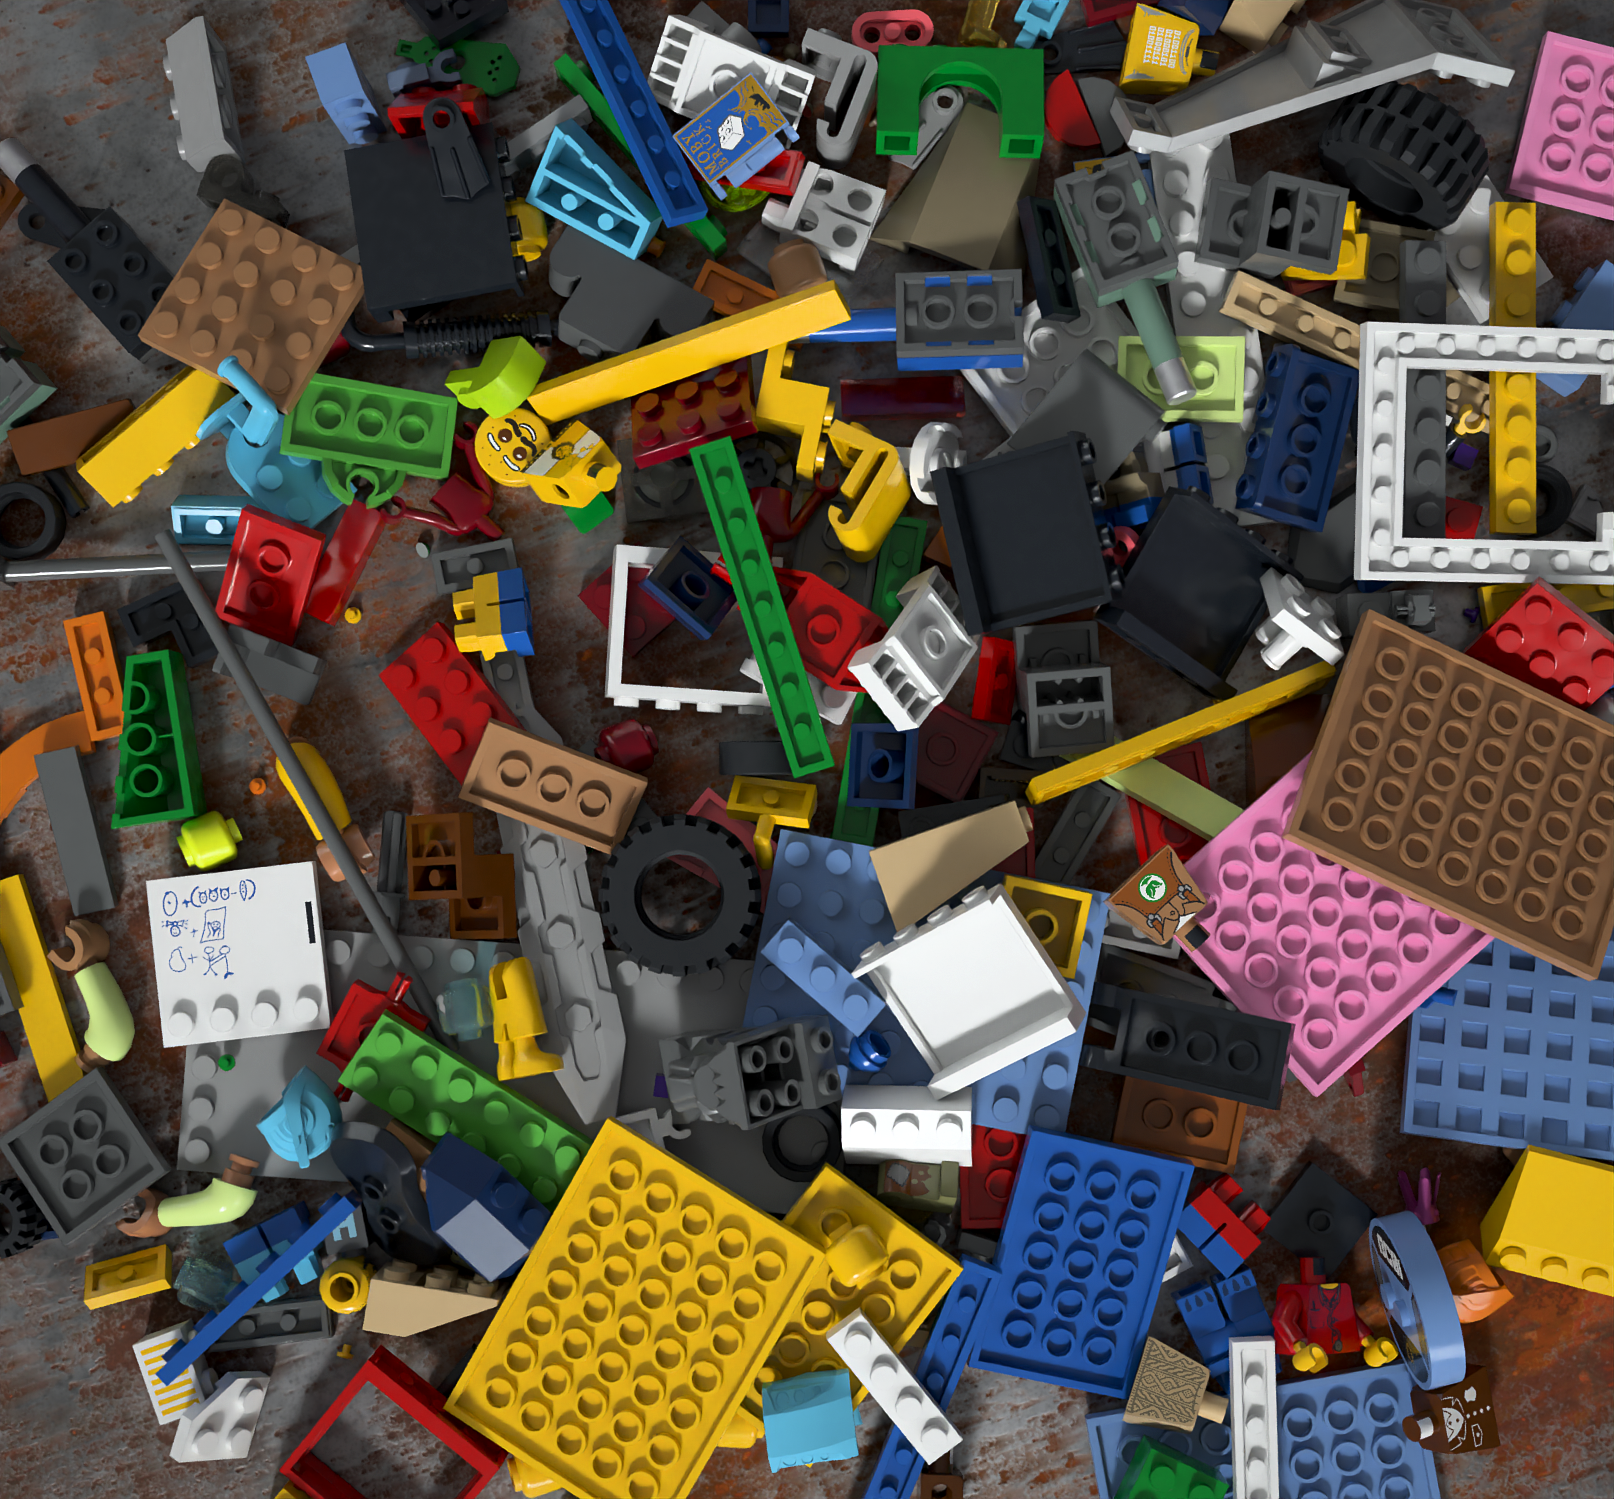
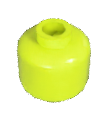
(209, 841)

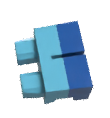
(257, 1242)

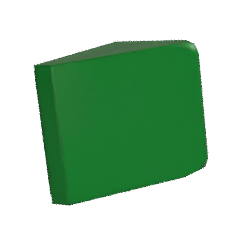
(590, 515)

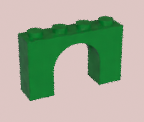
(1005, 75)

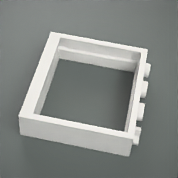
(665, 697)

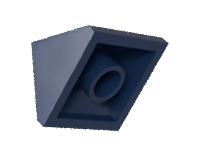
(688, 589)
(882, 766)

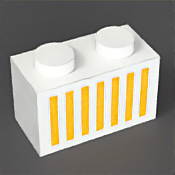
(190, 1386)

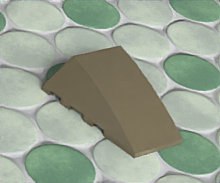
(965, 199)

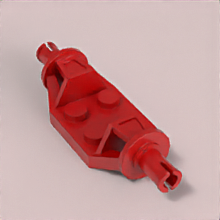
(824, 623)

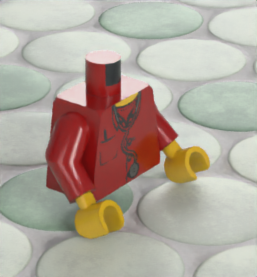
(1321, 1320)

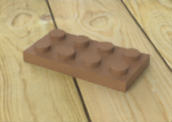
(552, 787)

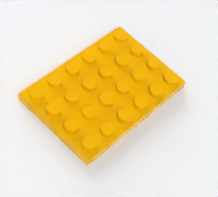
(894, 1302)

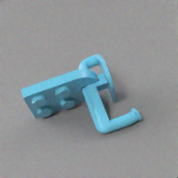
(275, 481)

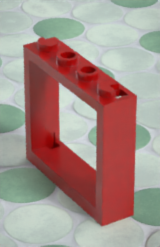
(420, 1402)

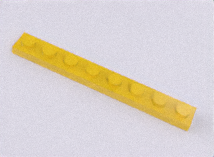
(1512, 393)

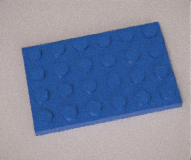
(1081, 1261)

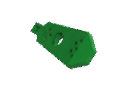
(477, 64)

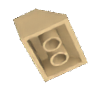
(1258, 21)

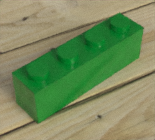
(157, 744)

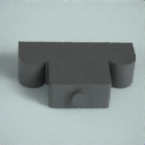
(617, 300)

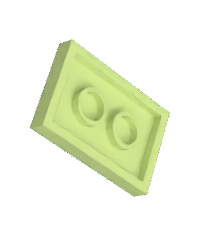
(1216, 370)

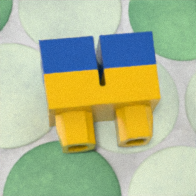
(501, 615)

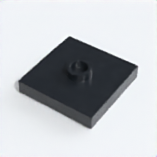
(1318, 1218)

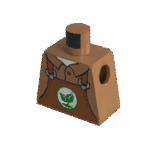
(1162, 901)

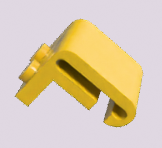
(873, 489)

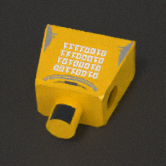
(1162, 54)

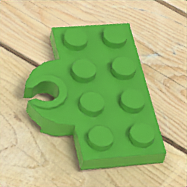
(370, 435)

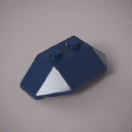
(481, 1209)

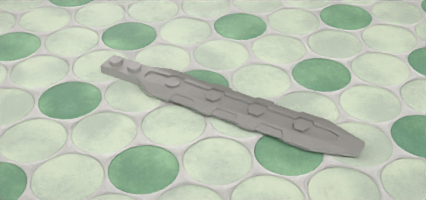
(562, 932)

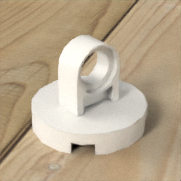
(932, 449)

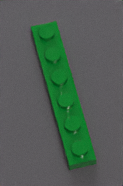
(578, 81)

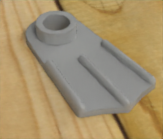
(932, 124)

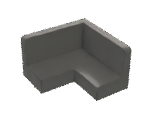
(275, 665)

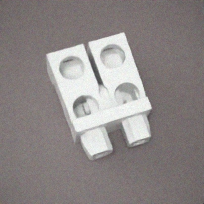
(829, 213)

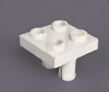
(1296, 622)

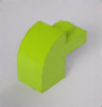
(502, 379)

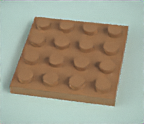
(256, 297)

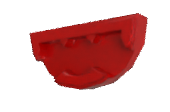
(1067, 115)

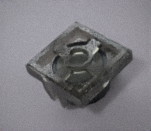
(663, 490)

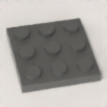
(83, 1155)

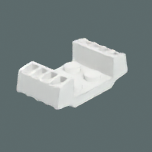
(700, 66)
(919, 653)

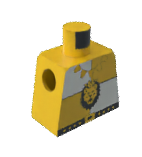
(572, 467)

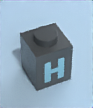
(351, 1235)

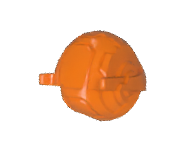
(1473, 1283)

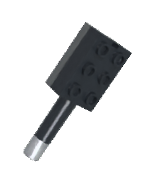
(102, 258)

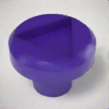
(1473, 614)

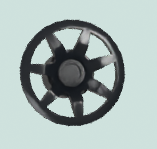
(759, 465)

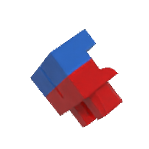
(1215, 1229)

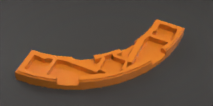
(18, 761)

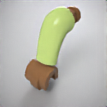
(110, 1020)

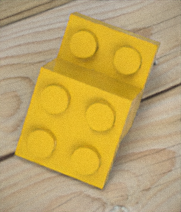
(795, 410)

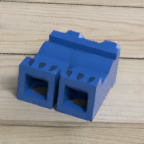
(1207, 1325)

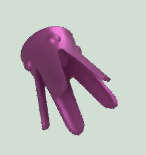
(1424, 1208)

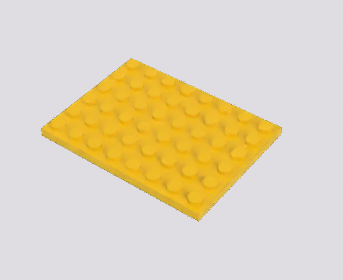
(634, 1325)

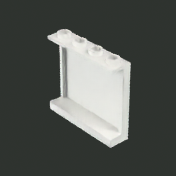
(973, 989)

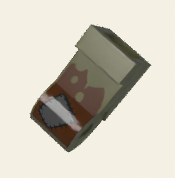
(918, 1185)

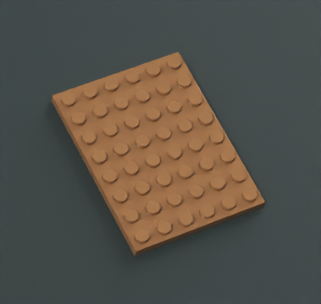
(1466, 795)

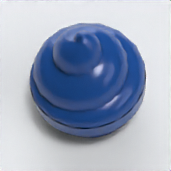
(868, 1052)

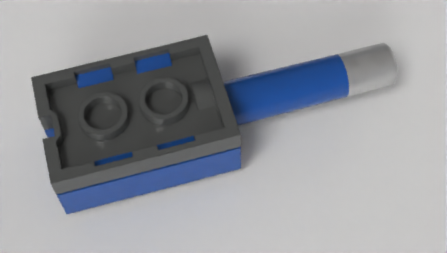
(943, 321)

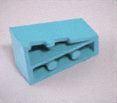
(593, 193)

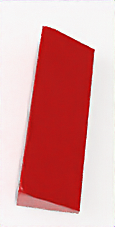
(344, 561)

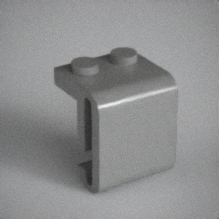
(842, 67)

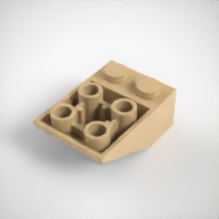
(416, 1298)

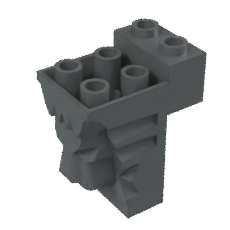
(751, 1072)

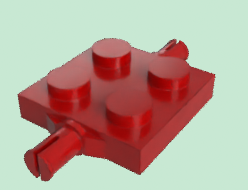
(357, 1018)

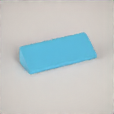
(207, 518)

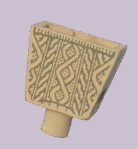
(1171, 1391)

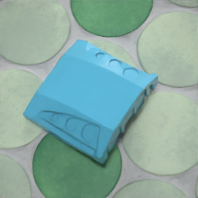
(809, 1419)

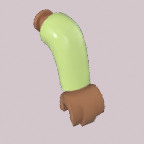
(219, 1203)

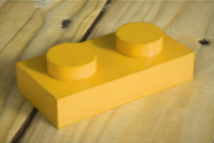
(128, 1276)

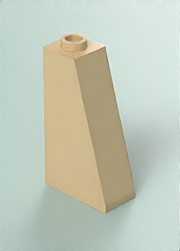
(941, 861)

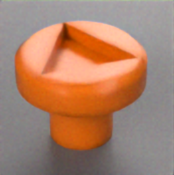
(257, 786)

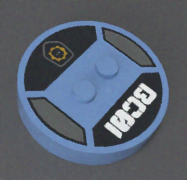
(1417, 1300)

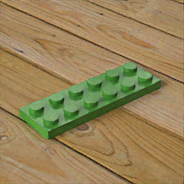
(445, 1093)

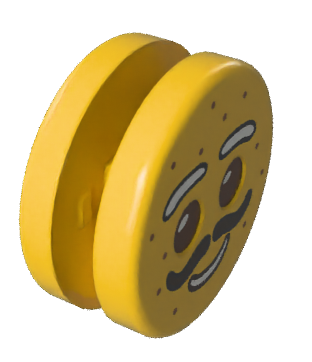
(509, 444)

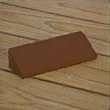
(64, 438)

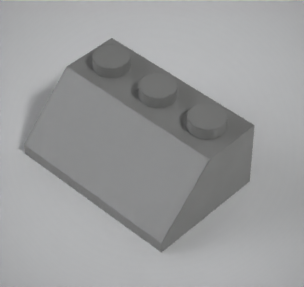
(202, 95)

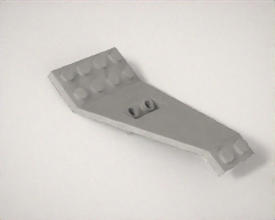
(1314, 66)

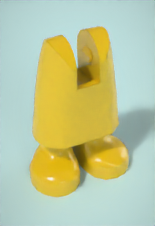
(518, 1021)

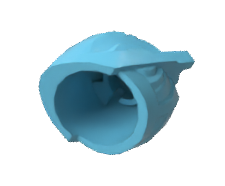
(303, 1119)

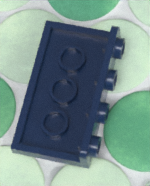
(1297, 439)

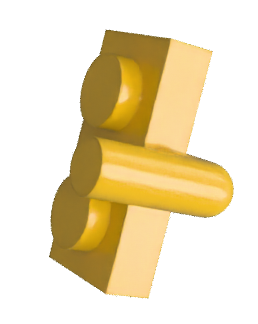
(770, 804)

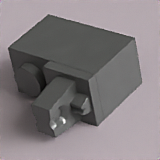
(1406, 607)

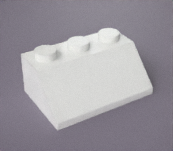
(906, 1125)

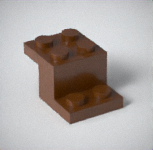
(445, 868)

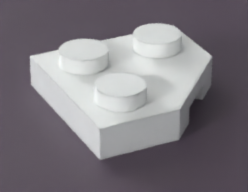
(224, 1421)

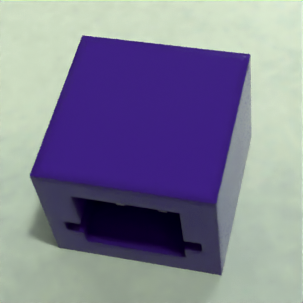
(1463, 457)
(660, 1087)

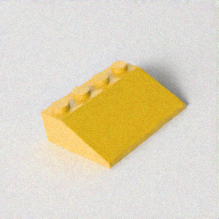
(1554, 1221)

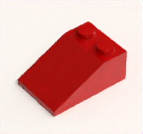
(408, 108)

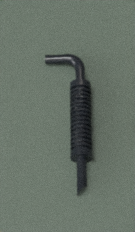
(455, 335)

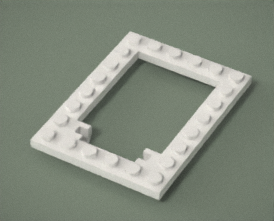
(1383, 364)

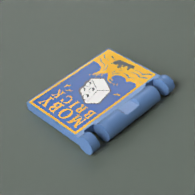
(735, 135)

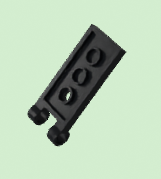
(1207, 1049)

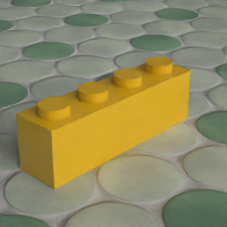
(152, 435)

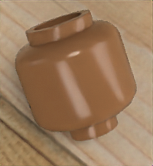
(796, 267)

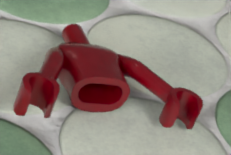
(458, 499)
(774, 511)

